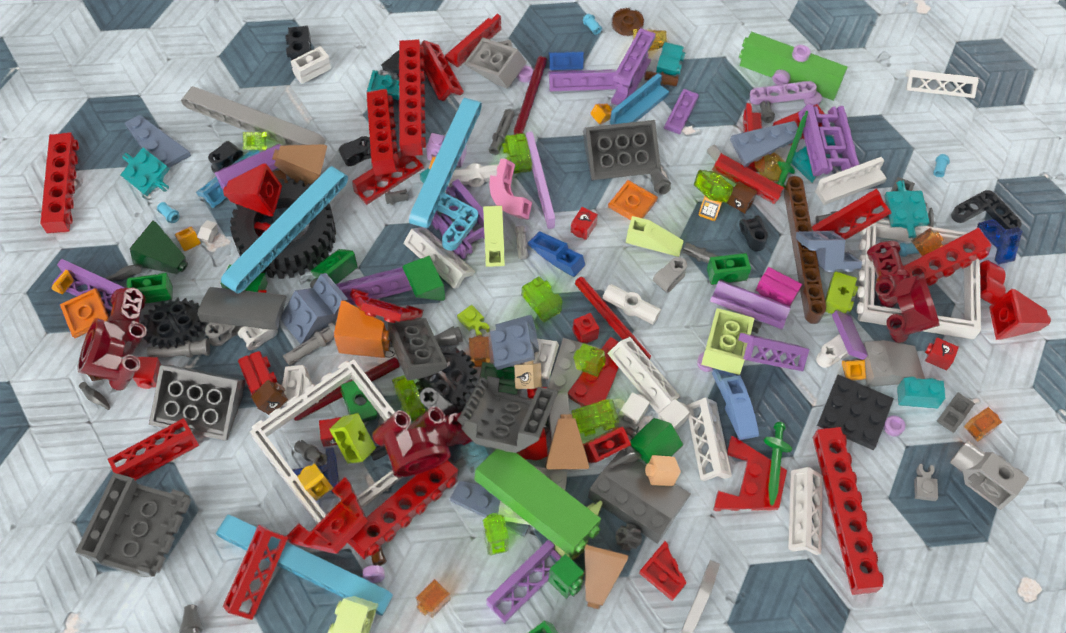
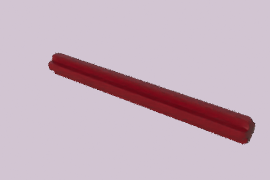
(530, 95)
(373, 374)

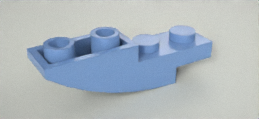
(737, 403)

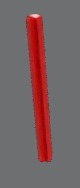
(607, 313)

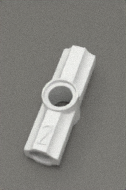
(474, 174)
(641, 308)

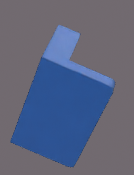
(566, 60)

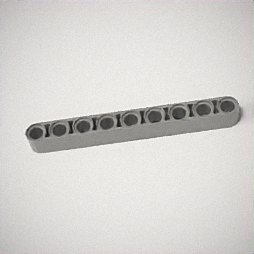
(248, 118)

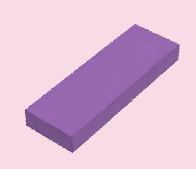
(681, 111)
(849, 335)

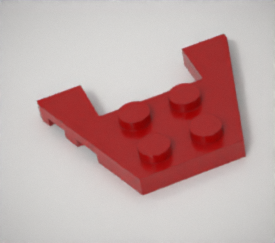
(389, 311)
(755, 482)
(337, 526)

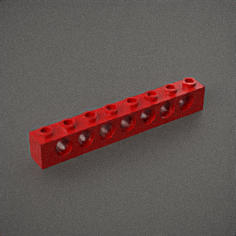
(410, 98)
(858, 581)

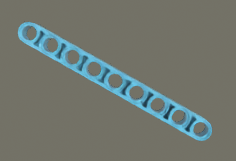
(445, 163)
(284, 230)
(308, 565)

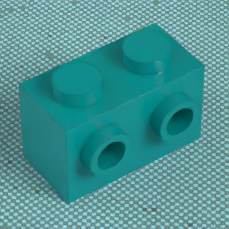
(921, 392)

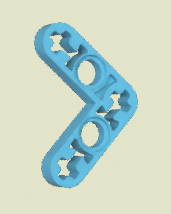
(460, 220)

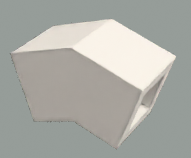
(208, 231)

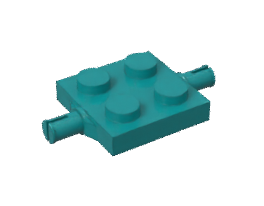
(145, 172)
(906, 209)

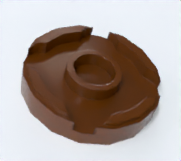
(626, 20)

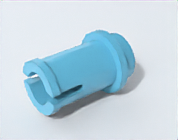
(589, 20)
(941, 164)
(171, 215)
(907, 249)

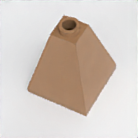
(300, 161)
(566, 446)
(601, 573)

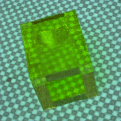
(254, 140)
(589, 359)

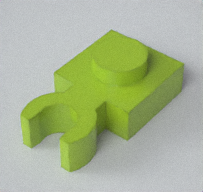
(472, 319)

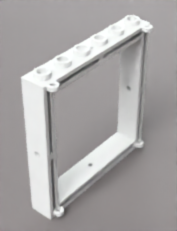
(949, 326)
(295, 406)

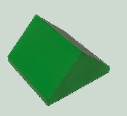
(337, 265)
(424, 279)
(656, 439)

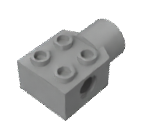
(989, 474)

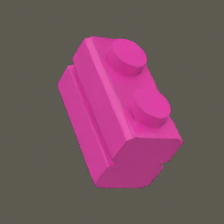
(778, 287)

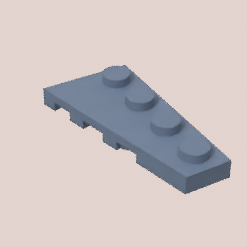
(156, 141)
(757, 143)
(482, 502)

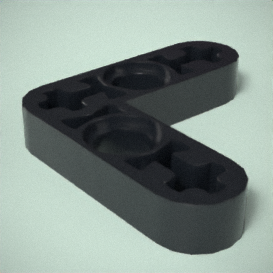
(986, 205)

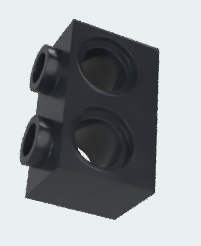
(298, 41)

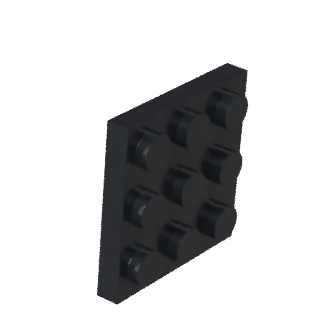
(856, 410)

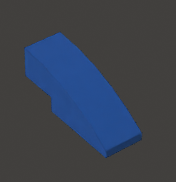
(557, 253)

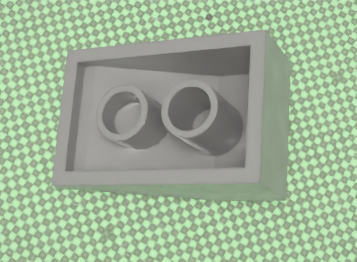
(496, 62)
(890, 363)

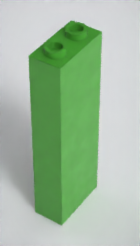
(769, 55)
(538, 500)

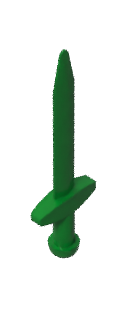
(786, 166)
(778, 447)

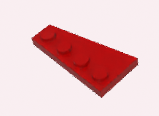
(593, 389)

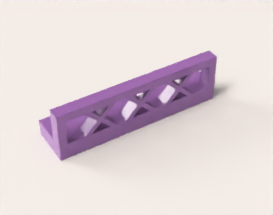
(582, 80)
(247, 164)
(89, 279)
(378, 284)
(750, 304)
(774, 345)
(516, 579)

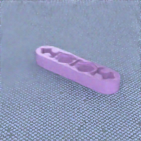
(782, 91)

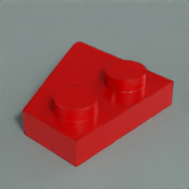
(663, 572)

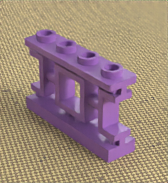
(633, 66)
(816, 141)
(444, 222)

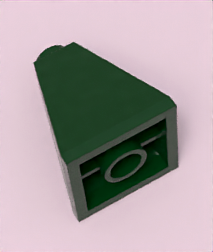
(157, 251)

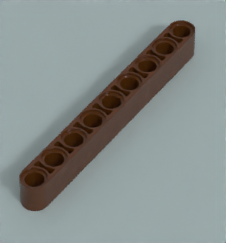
(800, 222)

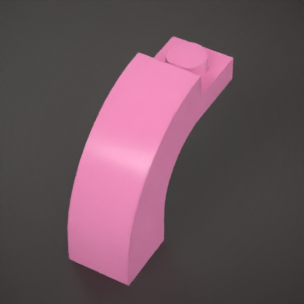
(502, 195)

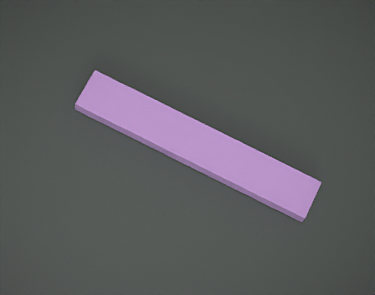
(540, 182)

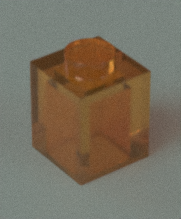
(927, 241)
(479, 350)
(983, 424)
(432, 599)

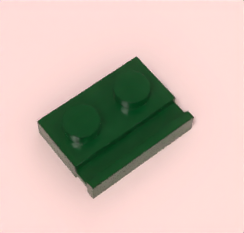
(506, 377)

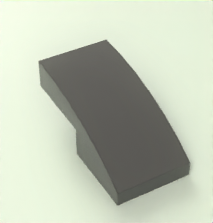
(955, 412)

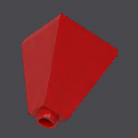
(255, 190)
(1017, 315)

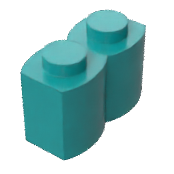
(670, 58)

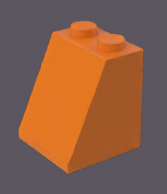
(360, 333)

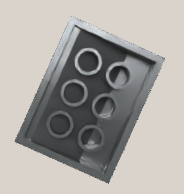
(621, 149)
(200, 397)
(633, 499)

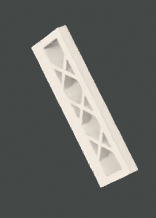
(941, 77)
(851, 181)
(446, 262)
(643, 374)
(715, 440)
(803, 510)

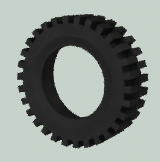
(297, 254)

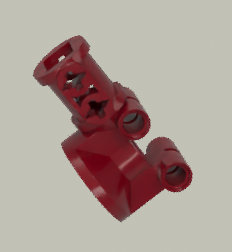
(897, 286)
(115, 339)
(422, 443)

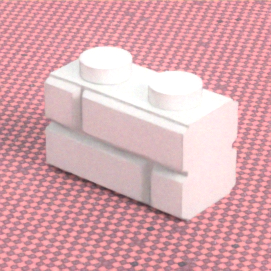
(311, 65)

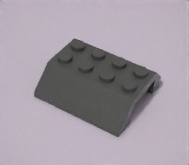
(505, 419)
(133, 526)

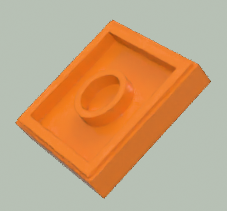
(632, 201)
(83, 310)

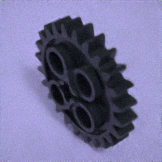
(160, 329)
(459, 365)

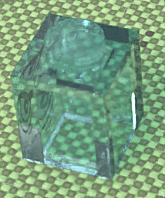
(473, 455)

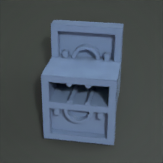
(829, 250)
(313, 308)
(514, 342)

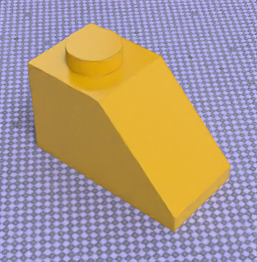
(314, 481)

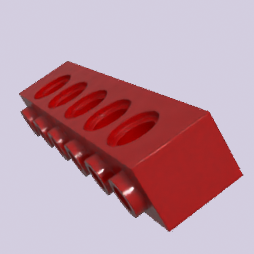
(382, 132)
(59, 183)
(973, 240)
(391, 508)

